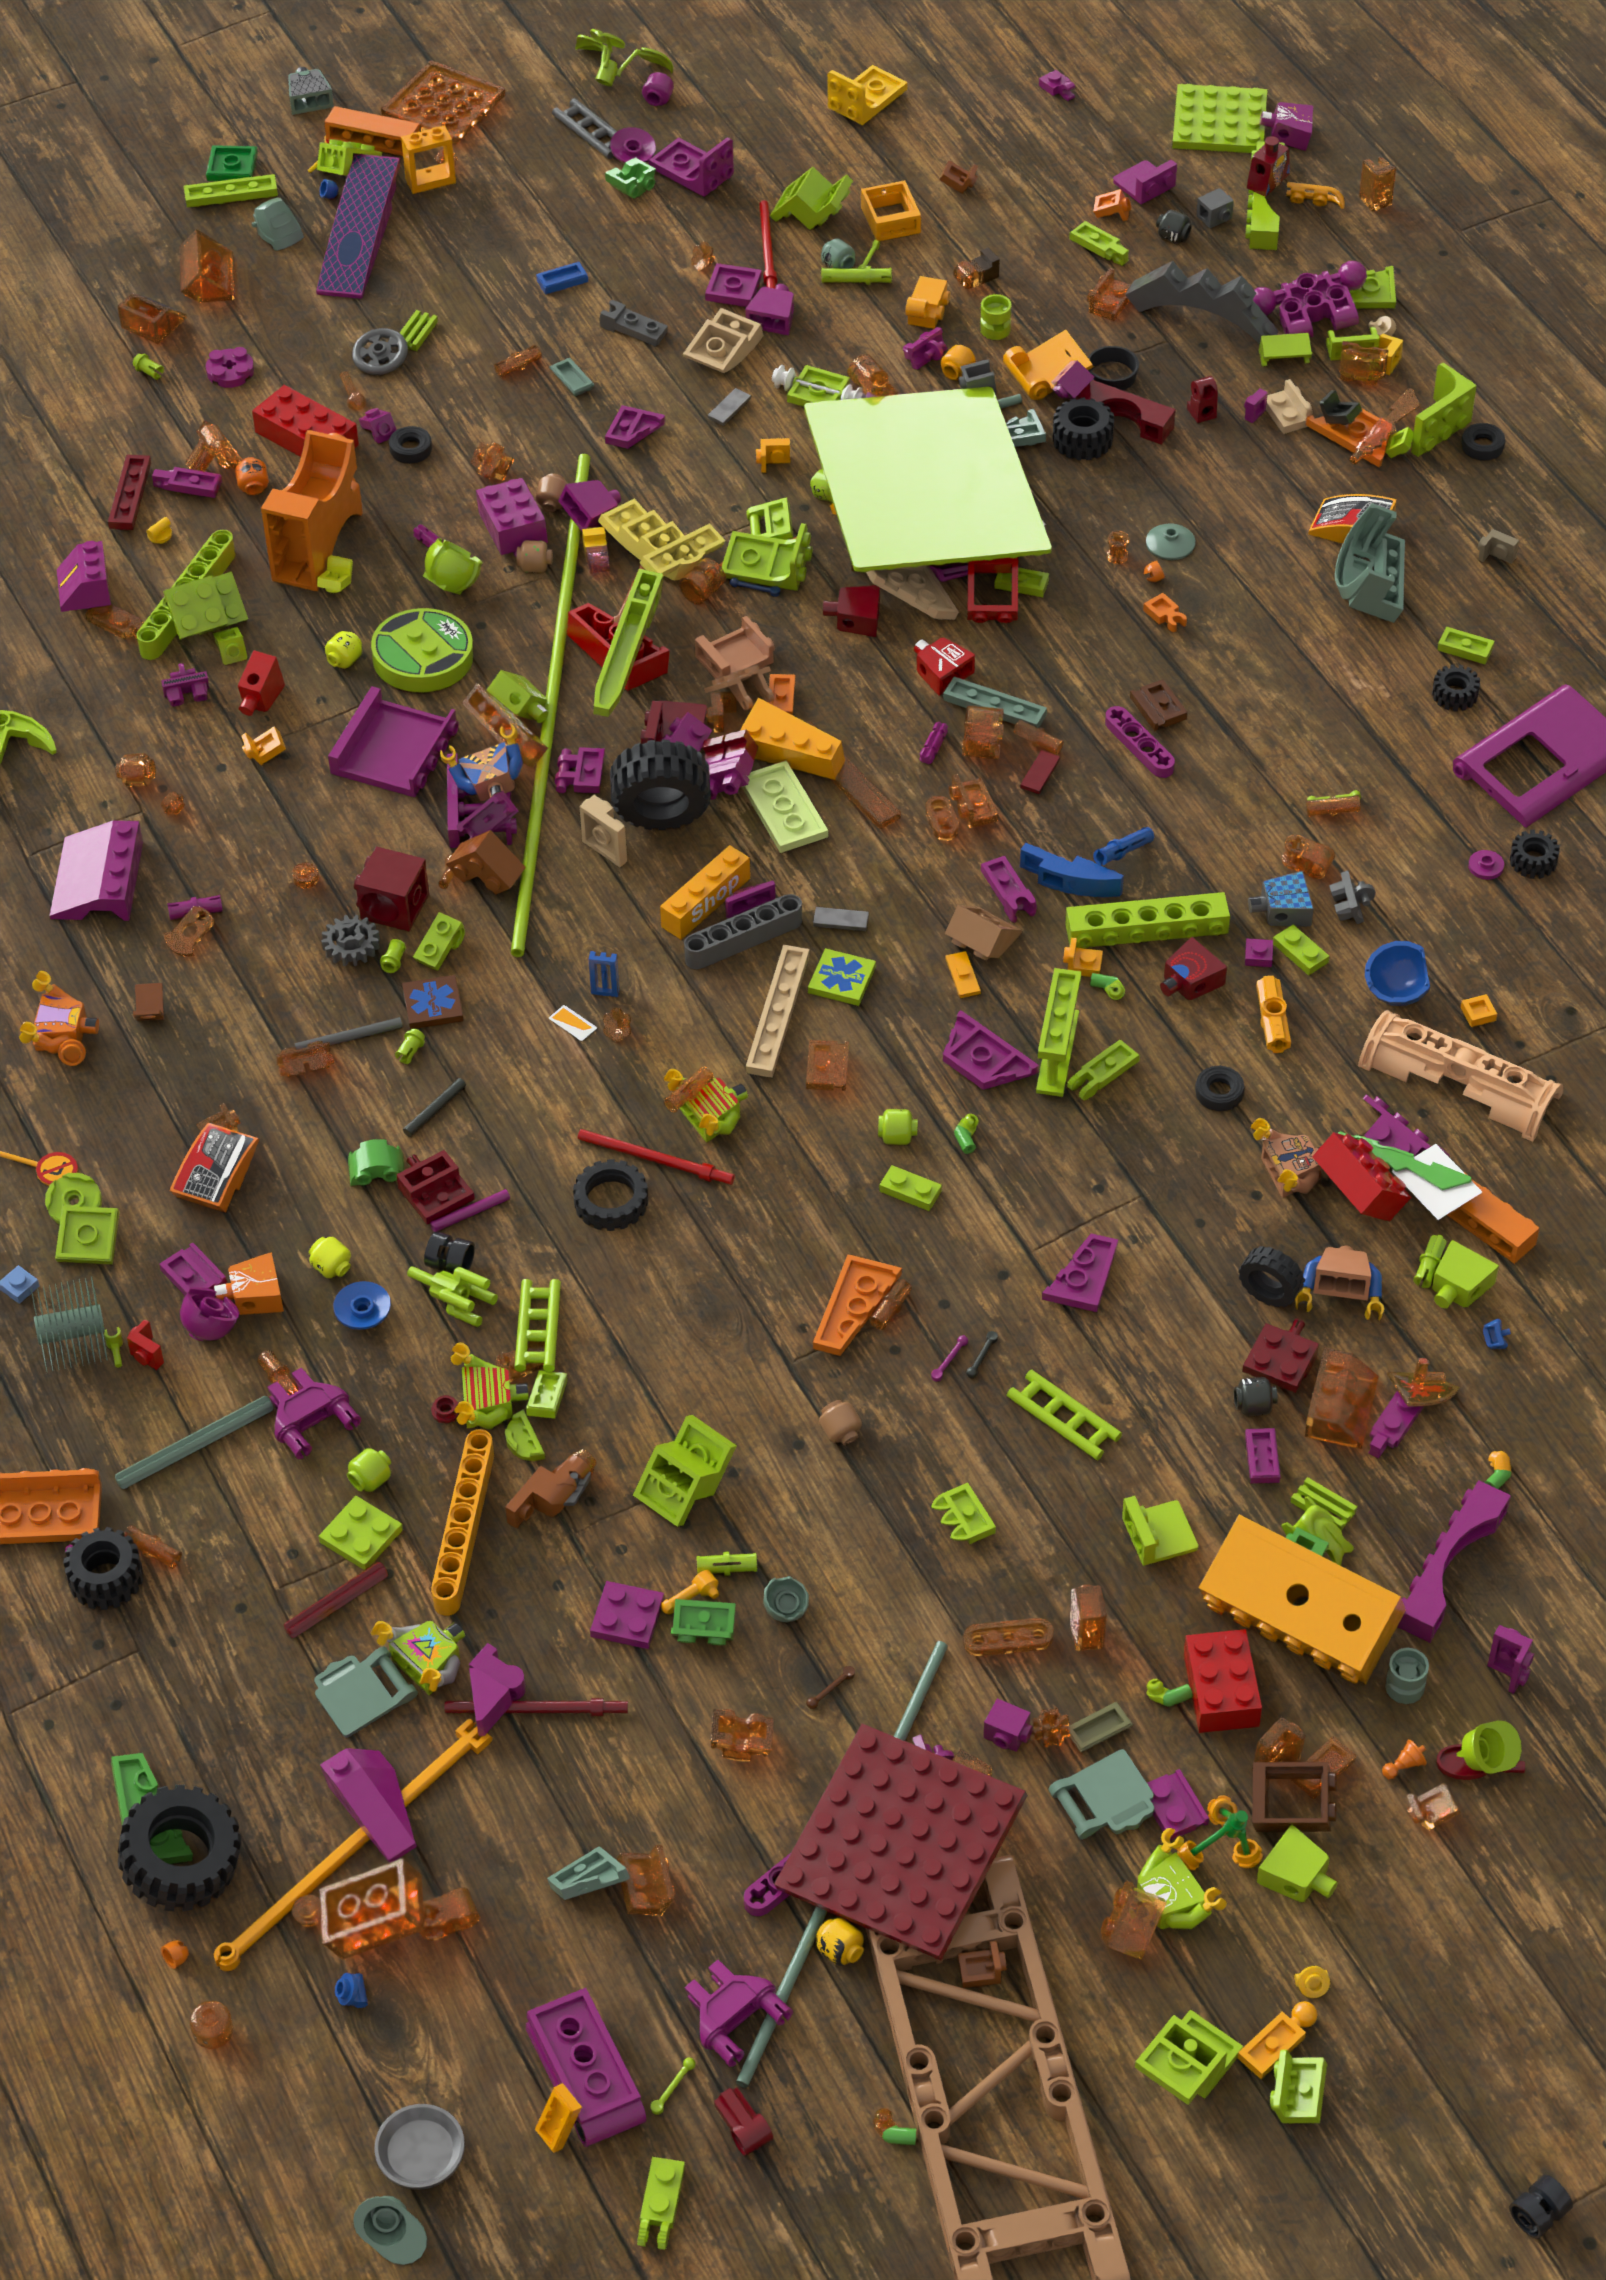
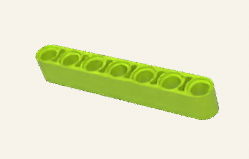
(211, 560)

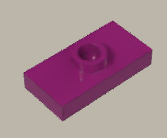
(1262, 1455)

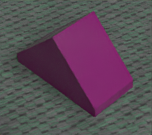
(489, 1698)

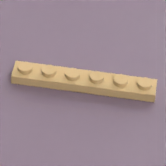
(777, 1011)

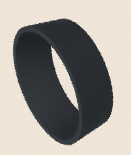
(1115, 354)

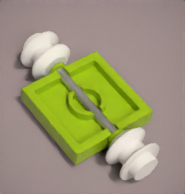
(814, 385)

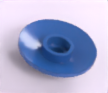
(359, 1297)

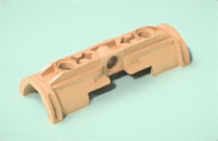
(1511, 1104)

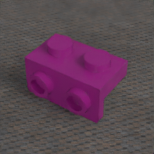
(689, 731)
(1511, 1656)

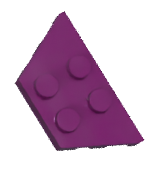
(984, 1055)

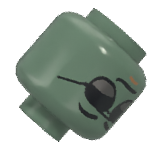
(838, 254)

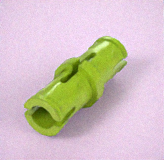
(748, 1563)

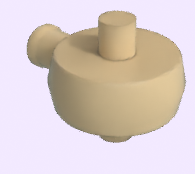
(1384, 325)

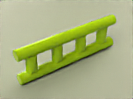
(548, 1336)
(1061, 1399)

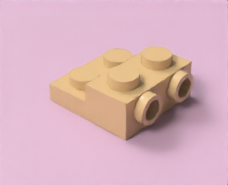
(603, 831)

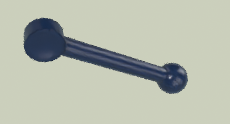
(774, 591)

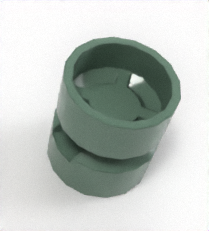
(1407, 1675)

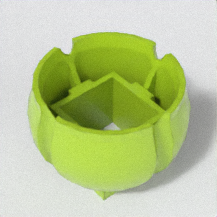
(451, 566)

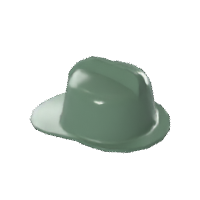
(390, 2229)

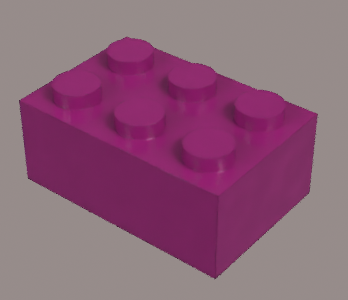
(511, 515)

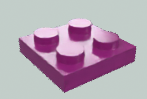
(733, 285)
(627, 1614)

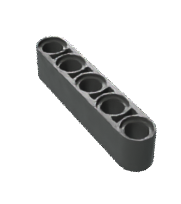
(743, 931)

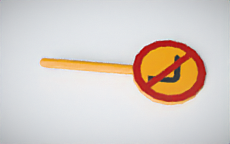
(49, 1167)

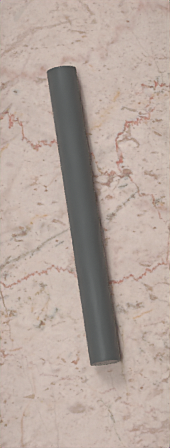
(355, 1033)

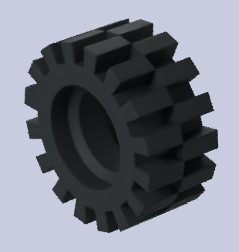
(1456, 677)
(1535, 843)

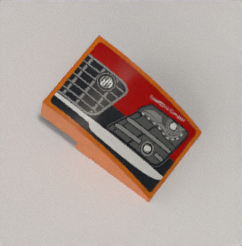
(214, 1167)

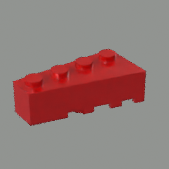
(594, 633)

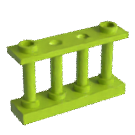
(1058, 1032)

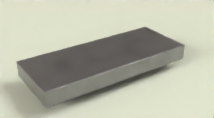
(729, 407)
(840, 919)

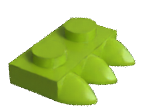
(965, 1513)

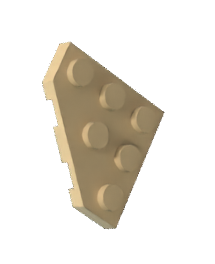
(918, 588)

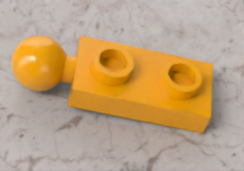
(1278, 2035)

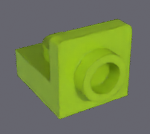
(231, 645)

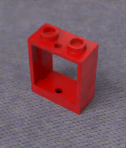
(1002, 613)

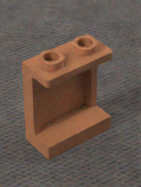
(735, 650)

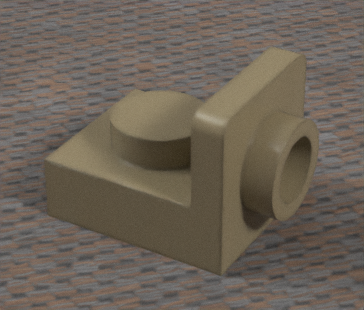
(1498, 545)

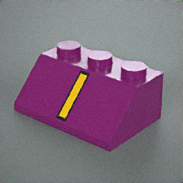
(84, 578)

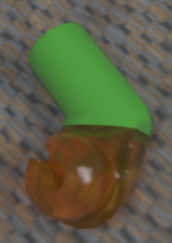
(890, 2131)

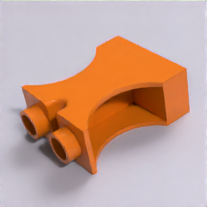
(310, 511)

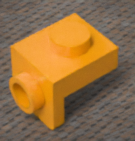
(264, 746)

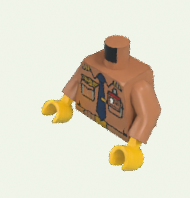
(1288, 1159)

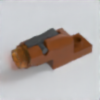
(552, 1490)

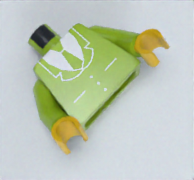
(1170, 1879)

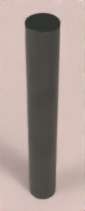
(434, 1107)

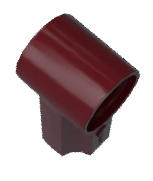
(747, 2128)

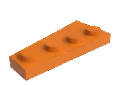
(853, 1302)

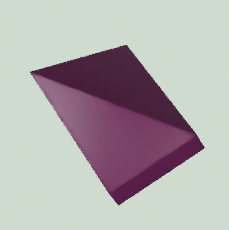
(749, 898)

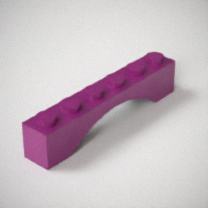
(1479, 1517)

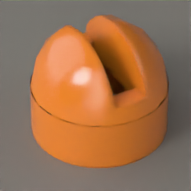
(1155, 571)
(174, 1953)

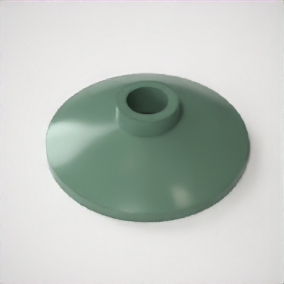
(1170, 541)

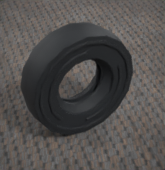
(1483, 452)
(410, 455)
(1215, 1101)

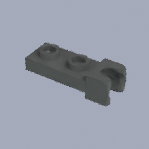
(632, 324)

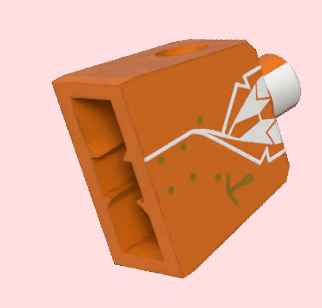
(253, 1286)

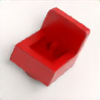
(142, 1347)

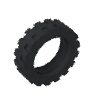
(612, 1217)

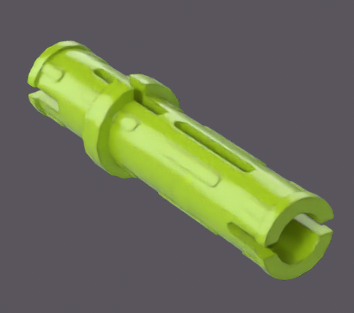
(856, 275)

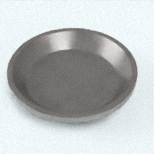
(419, 2146)

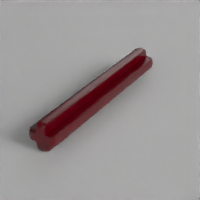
(335, 1600)

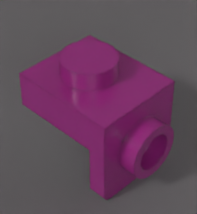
(379, 423)

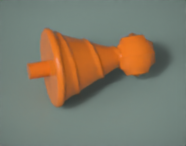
(1409, 1757)

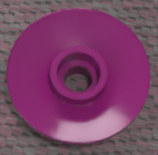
(631, 144)

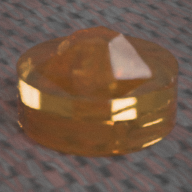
(305, 875)

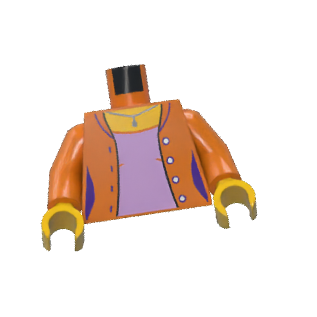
(57, 1018)

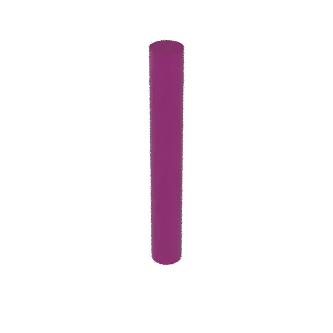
(470, 1210)

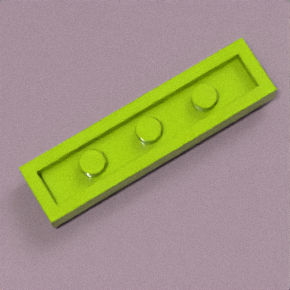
(230, 190)

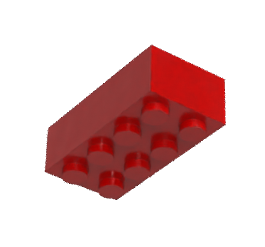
(289, 415)

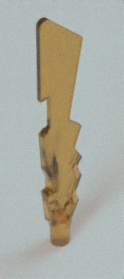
(1379, 433)

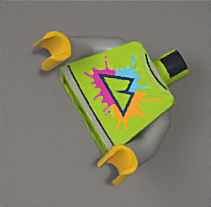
(423, 1651)

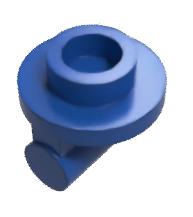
(351, 1990)

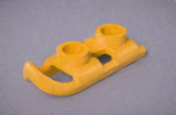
(1320, 196)

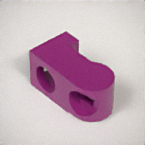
(507, 1675)

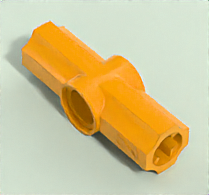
(1273, 1014)

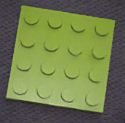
(1218, 118)

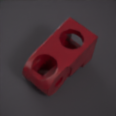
(1203, 396)

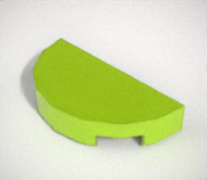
(522, 1438)

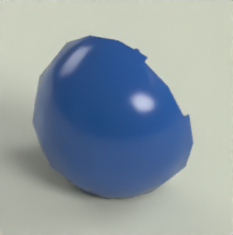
(1398, 973)

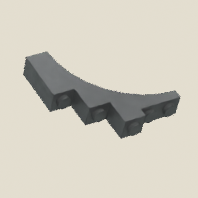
(1202, 291)

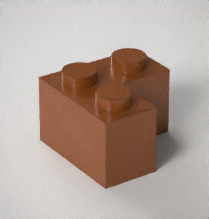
(487, 859)

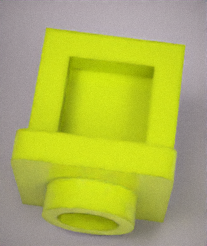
(337, 574)

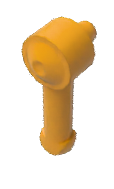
(703, 1584)

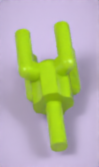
(455, 1290)

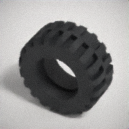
(660, 784)
(184, 1811)

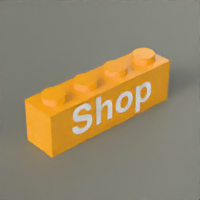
(705, 892)

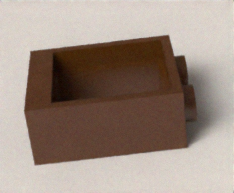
(1292, 1770)

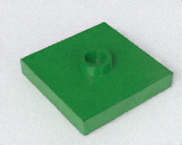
(231, 162)

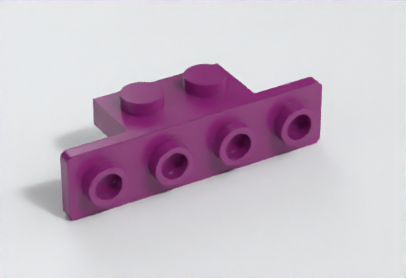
(1393, 1132)

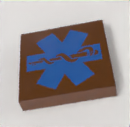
(432, 1002)

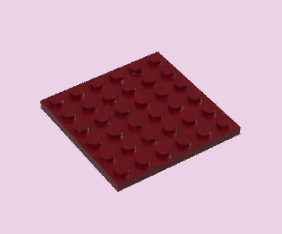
(901, 1841)

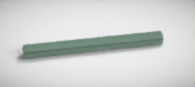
(193, 1442)

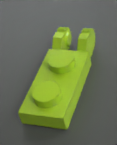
(1103, 1069)
(661, 2199)

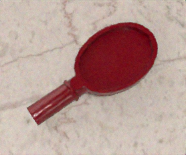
(1456, 1767)

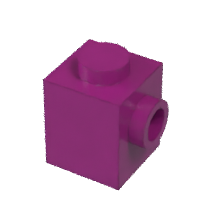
(1007, 1725)

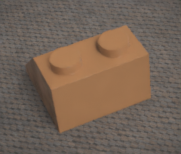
(981, 931)

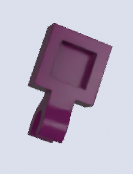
(1057, 83)

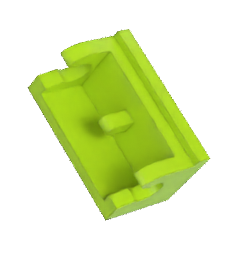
(1334, 344)
(1285, 347)

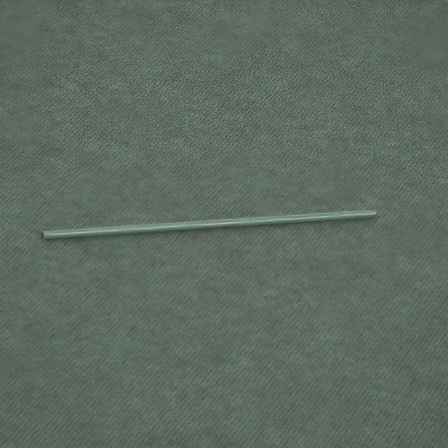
(819, 1914)

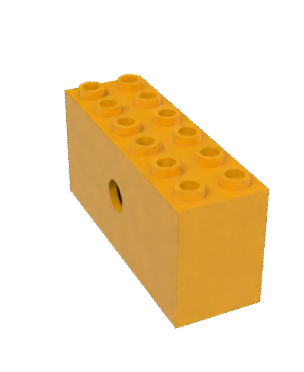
(1340, 1624)

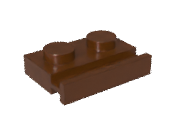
(1158, 705)

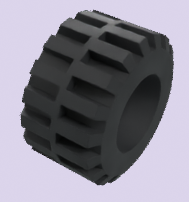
(1083, 429)
(107, 1587)

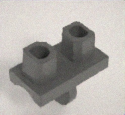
(1346, 889)

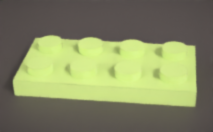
(784, 807)

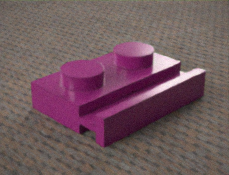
(192, 1269)
(1176, 1804)

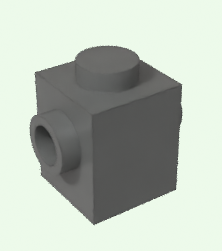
(1215, 208)

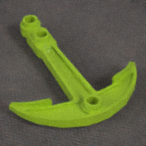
(24, 727)

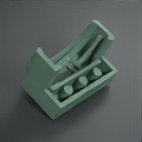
(1367, 590)

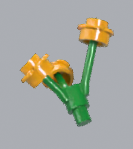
(1224, 1812)

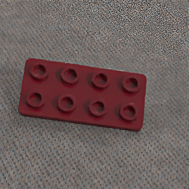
(664, 713)

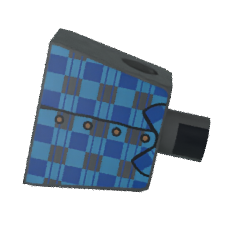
(1284, 901)

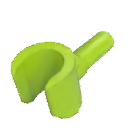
(114, 1343)

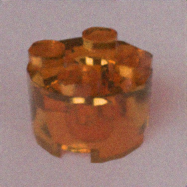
(982, 732)

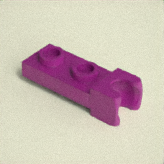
(1008, 887)

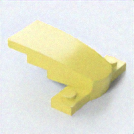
(659, 544)

